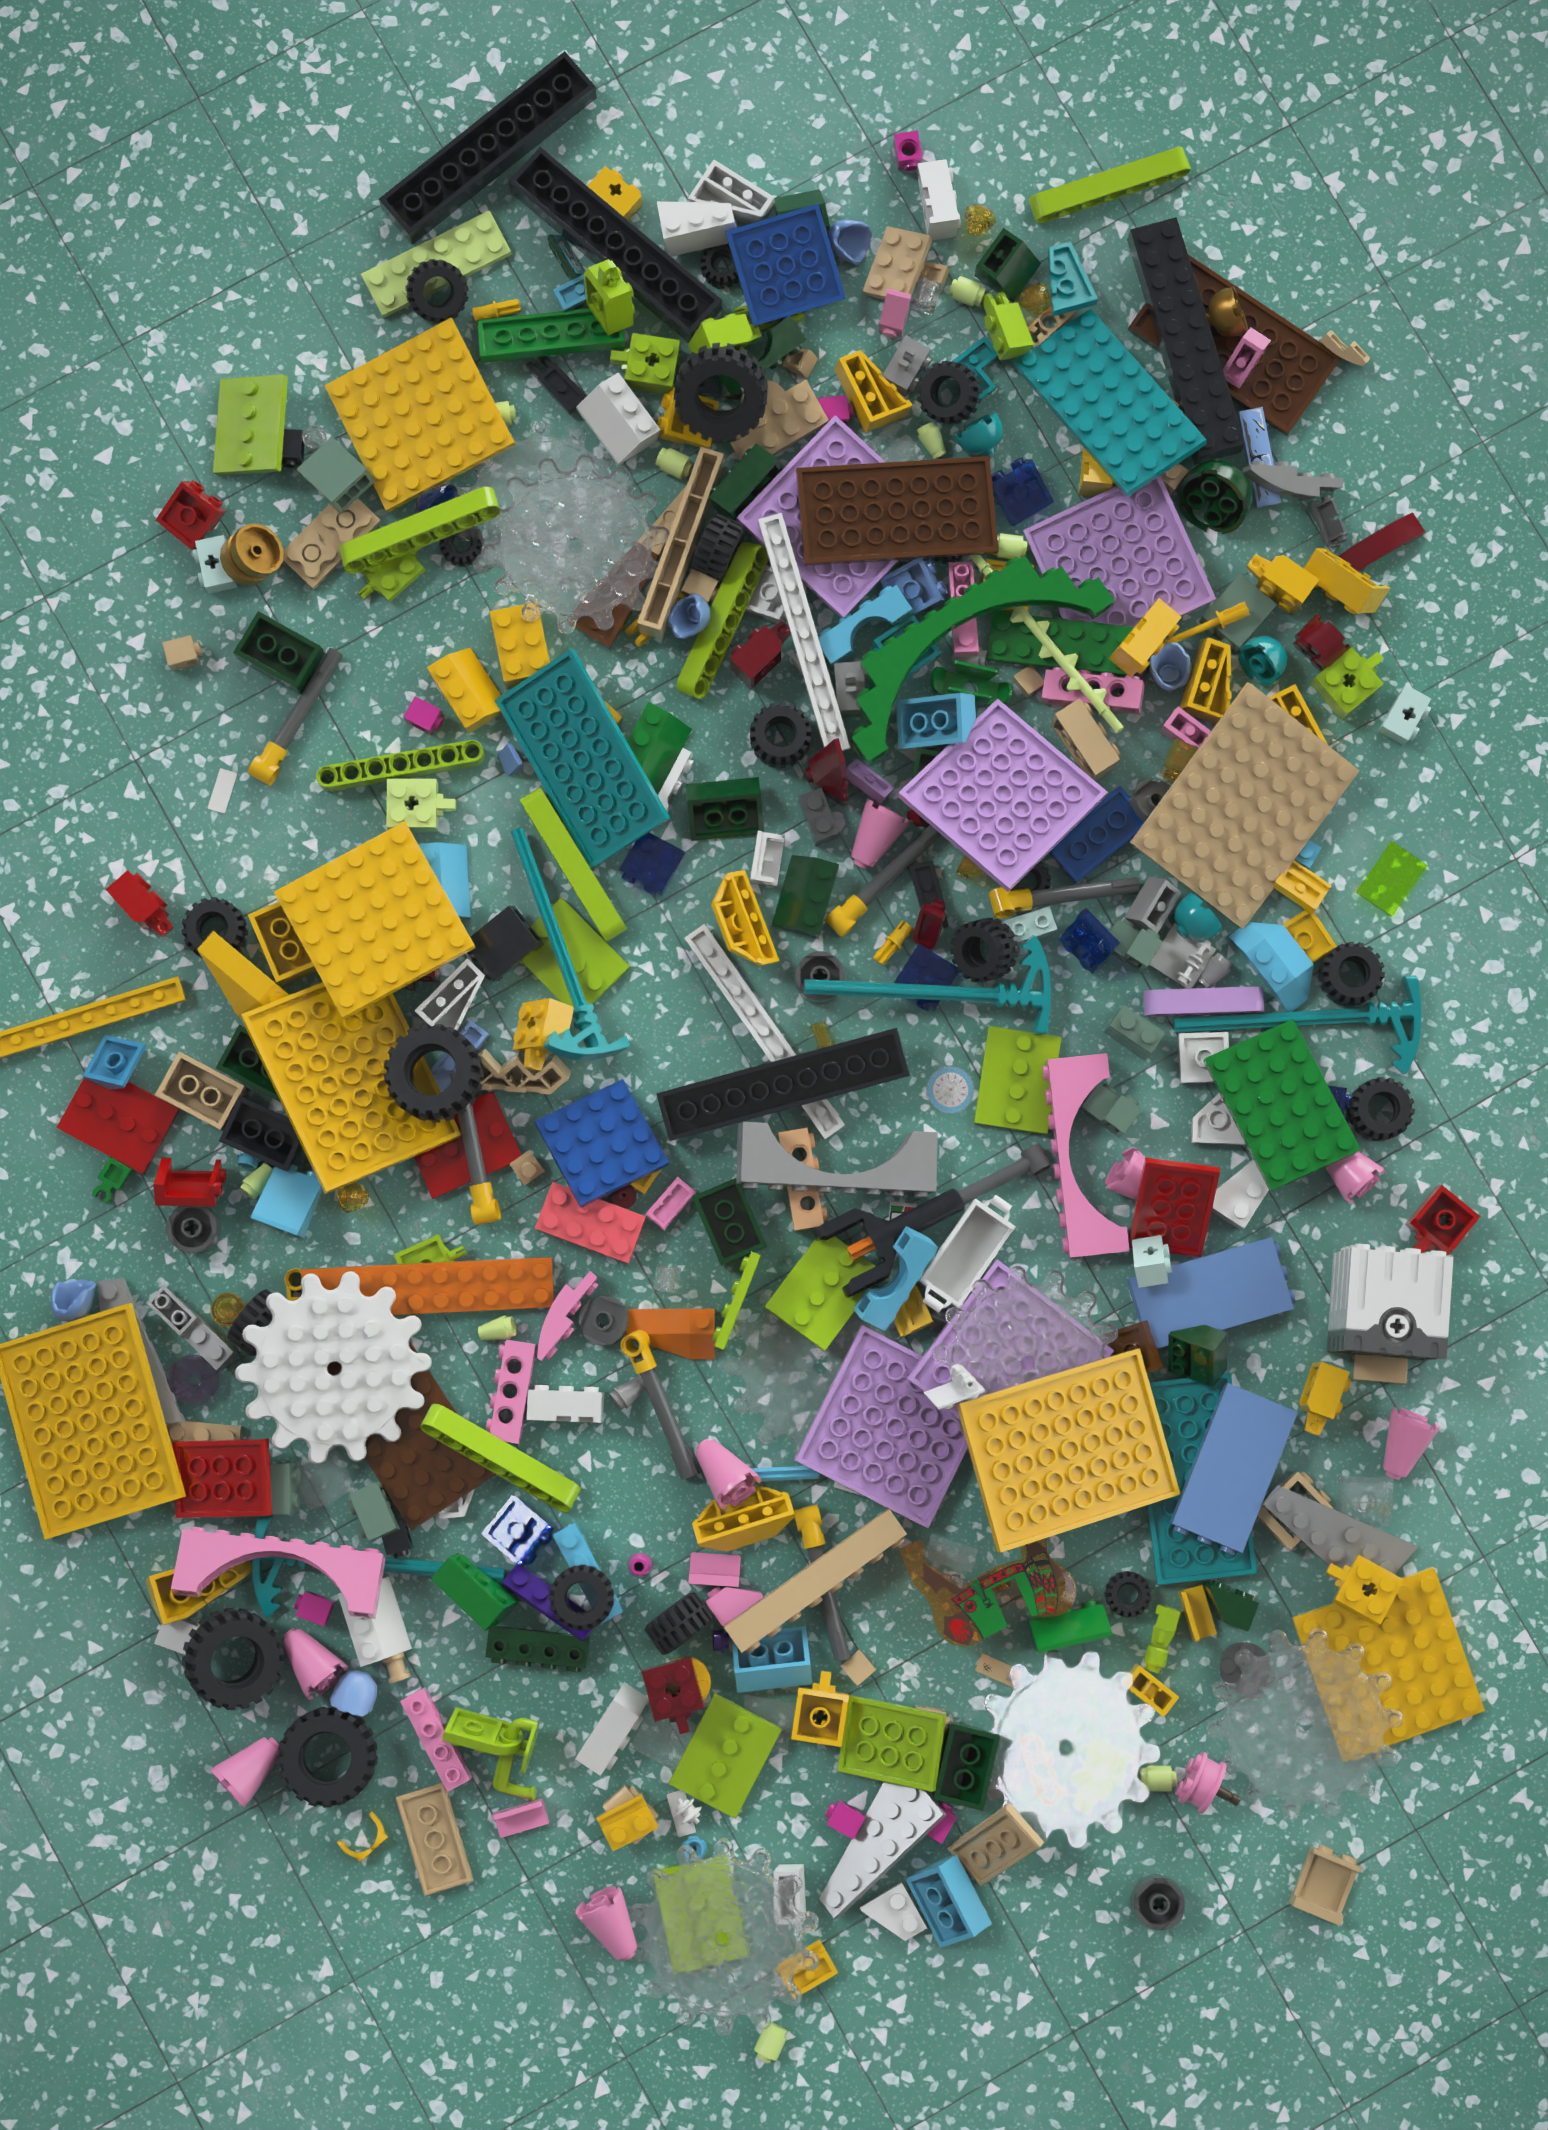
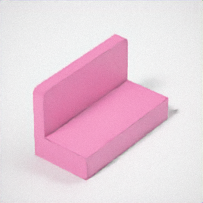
(714, 1569)
(521, 1817)

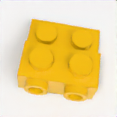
(674, 430)

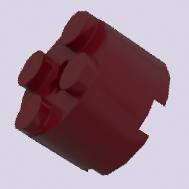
(1321, 642)

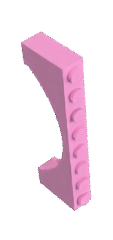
(1085, 1228)
(207, 1555)

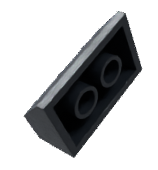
(261, 1134)

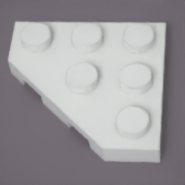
(1215, 1125)

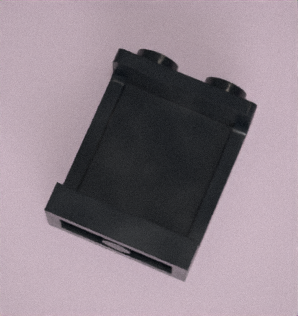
(503, 943)

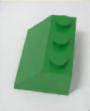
(657, 743)
(1070, 1628)

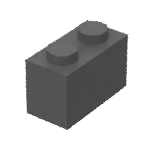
(818, 817)

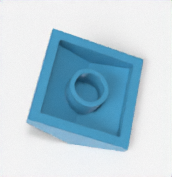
(114, 1062)

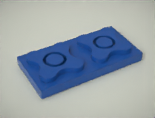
(1097, 836)

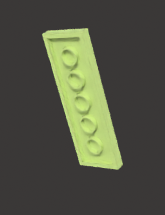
(466, 246)

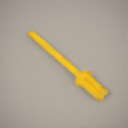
(1223, 618)

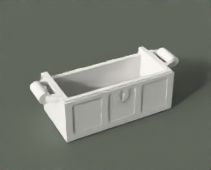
(966, 1253)

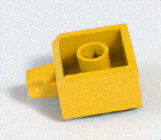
(1282, 581)
(535, 1023)
(1322, 1395)
(1350, 1593)
(820, 1697)

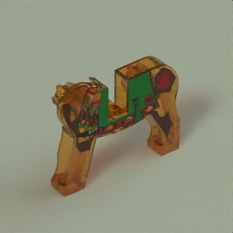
(972, 1612)

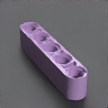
(1203, 1001)

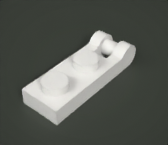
(673, 784)

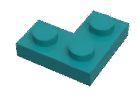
(977, 358)

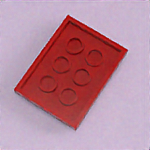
(119, 1122)
(447, 1166)
(1175, 1203)
(224, 1478)

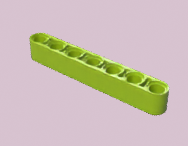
(1109, 185)
(419, 530)
(724, 620)
(389, 761)
(573, 864)
(500, 1458)

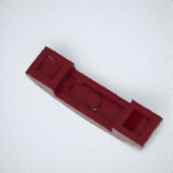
(1383, 542)

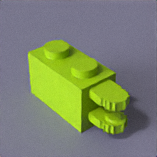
(1006, 327)

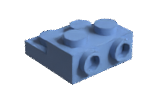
(918, 584)

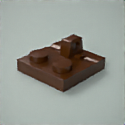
(1137, 1337)

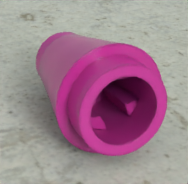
(639, 1557)

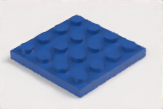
(785, 265)
(601, 1143)

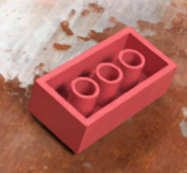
(596, 1226)

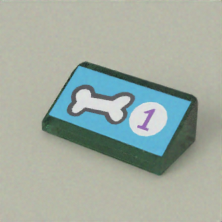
(565, 256)

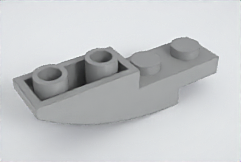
(1287, 482)
(192, 1328)

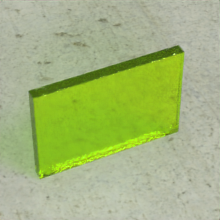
(1391, 878)

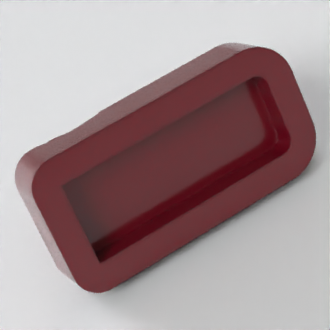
(929, 924)

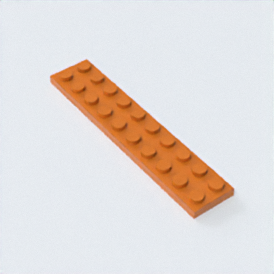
(453, 1284)

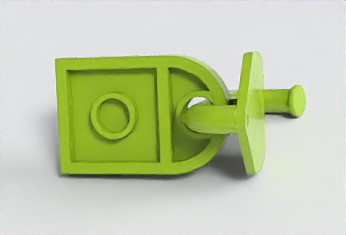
(499, 1738)

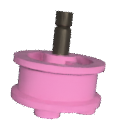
(1204, 1783)

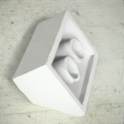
(618, 419)
(380, 1636)

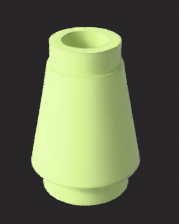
(932, 439)
(255, 1183)
(498, 1329)

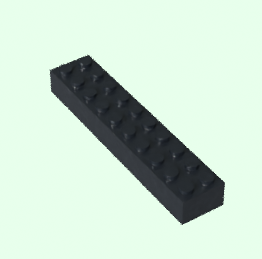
(488, 148)
(605, 234)
(1185, 337)
(783, 1084)

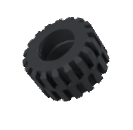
(416, 284)
(929, 392)
(718, 546)
(780, 755)
(213, 908)
(968, 955)
(1365, 959)
(1401, 1105)
(254, 1313)
(560, 1605)
(678, 1623)

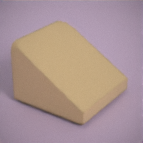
(800, 362)
(1028, 681)
(858, 1667)

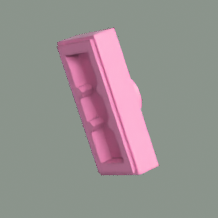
(670, 1203)

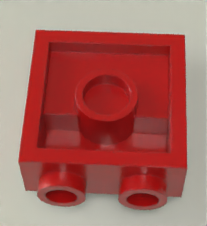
(190, 513)

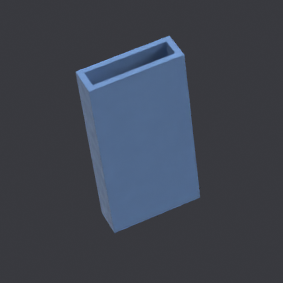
(1216, 1291)
(1232, 1468)

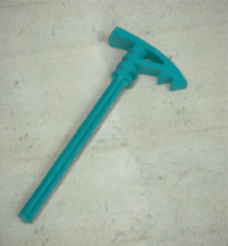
(999, 995)
(1408, 1010)
(564, 1043)
(267, 1590)

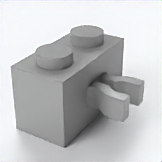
(907, 364)
(848, 683)
(1154, 905)

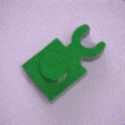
(113, 1176)

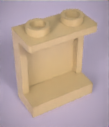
(1324, 1883)

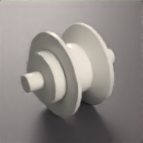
(688, 1811)

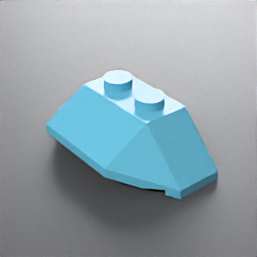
(1276, 961)

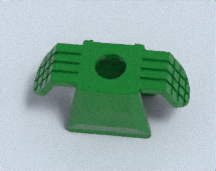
(988, 692)

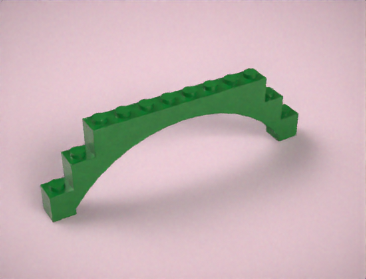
(1011, 587)

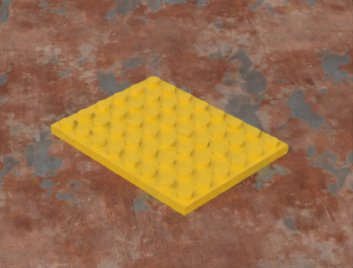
(335, 1086)
(89, 1421)
(1068, 1449)

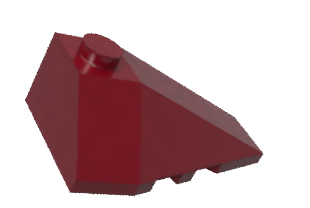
(828, 772)

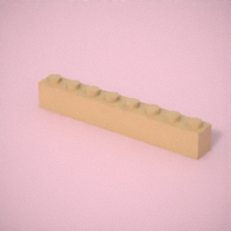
(681, 543)
(815, 1580)

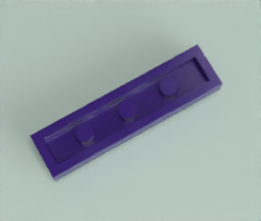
(536, 1594)

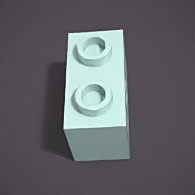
(212, 579)
(1395, 725)
(1034, 923)
(1151, 1261)

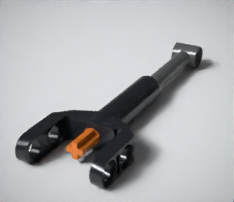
(883, 1233)

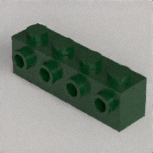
(537, 1647)

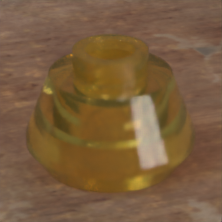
(979, 219)
(1035, 298)
(968, 869)
(352, 1197)
(222, 1304)

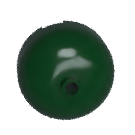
(1224, 488)

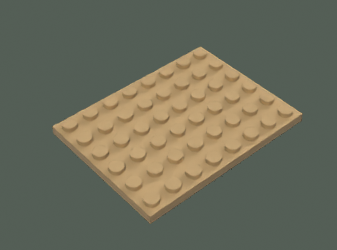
(1244, 805)

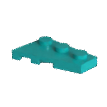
(1068, 281)

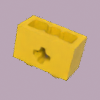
(610, 182)
(1152, 1690)

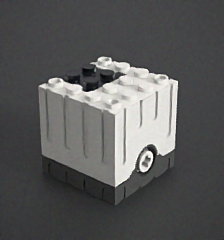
(1390, 1302)

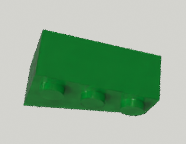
(474, 1591)

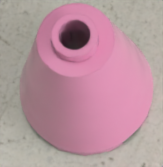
(876, 833)
(1126, 1175)
(1354, 1175)
(1406, 1441)
(726, 1474)
(312, 1663)
(247, 1769)
(609, 1922)

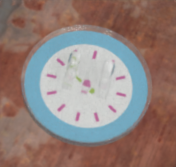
(950, 1089)

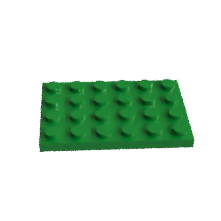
(1281, 1105)

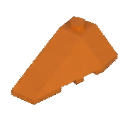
(677, 1330)

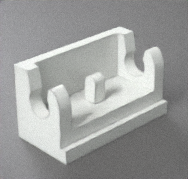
(767, 859)

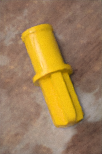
(496, 310)
(893, 942)

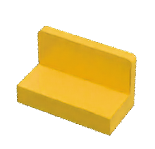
(1197, 1612)

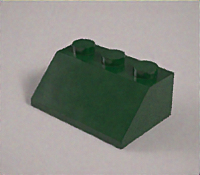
(745, 481)
(724, 808)
(805, 895)
(244, 1064)
(966, 1765)

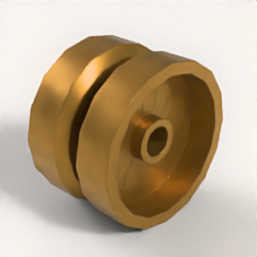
(251, 554)

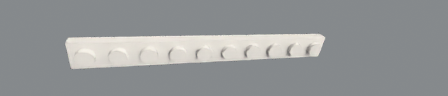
(803, 630)
(755, 1018)

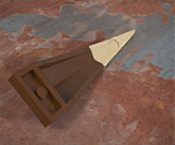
(622, 612)

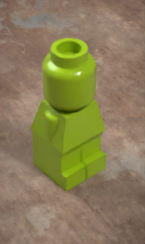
(1162, 1636)

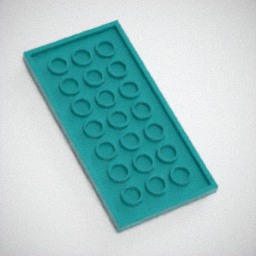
(1109, 403)
(582, 759)
(1184, 1415)

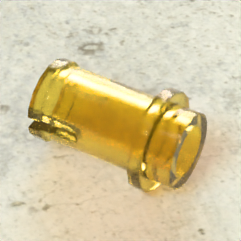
(821, 1035)

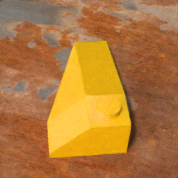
(238, 978)
(178, 1607)

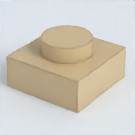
(527, 1167)

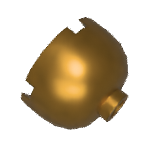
(1226, 313)

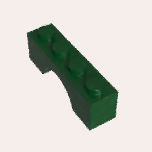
(781, 339)

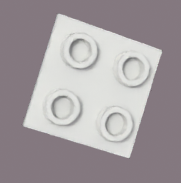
(1182, 958)
(961, 1388)

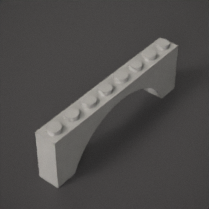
(765, 1162)

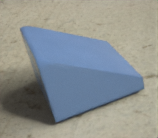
(510, 760)

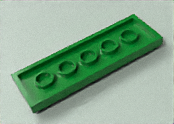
(544, 335)
(1089, 640)

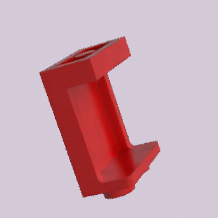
(188, 1187)

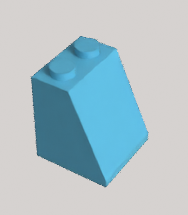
(289, 1200)

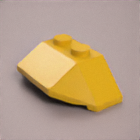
(742, 920)
(749, 1522)

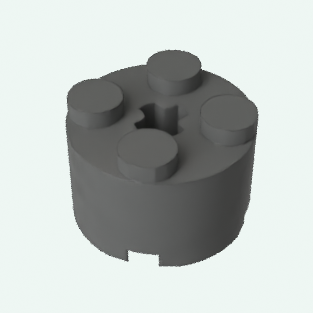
(813, 964)
(204, 1238)
(1151, 1915)

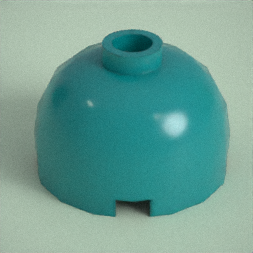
(981, 435)
(1263, 658)
(1195, 920)

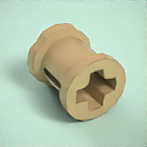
(396, 1668)

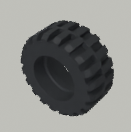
(720, 362)
(410, 1050)
(260, 1675)
(293, 1764)

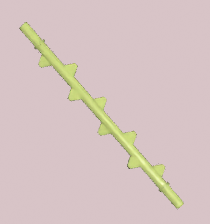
(1049, 649)

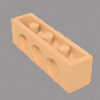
(802, 1218)

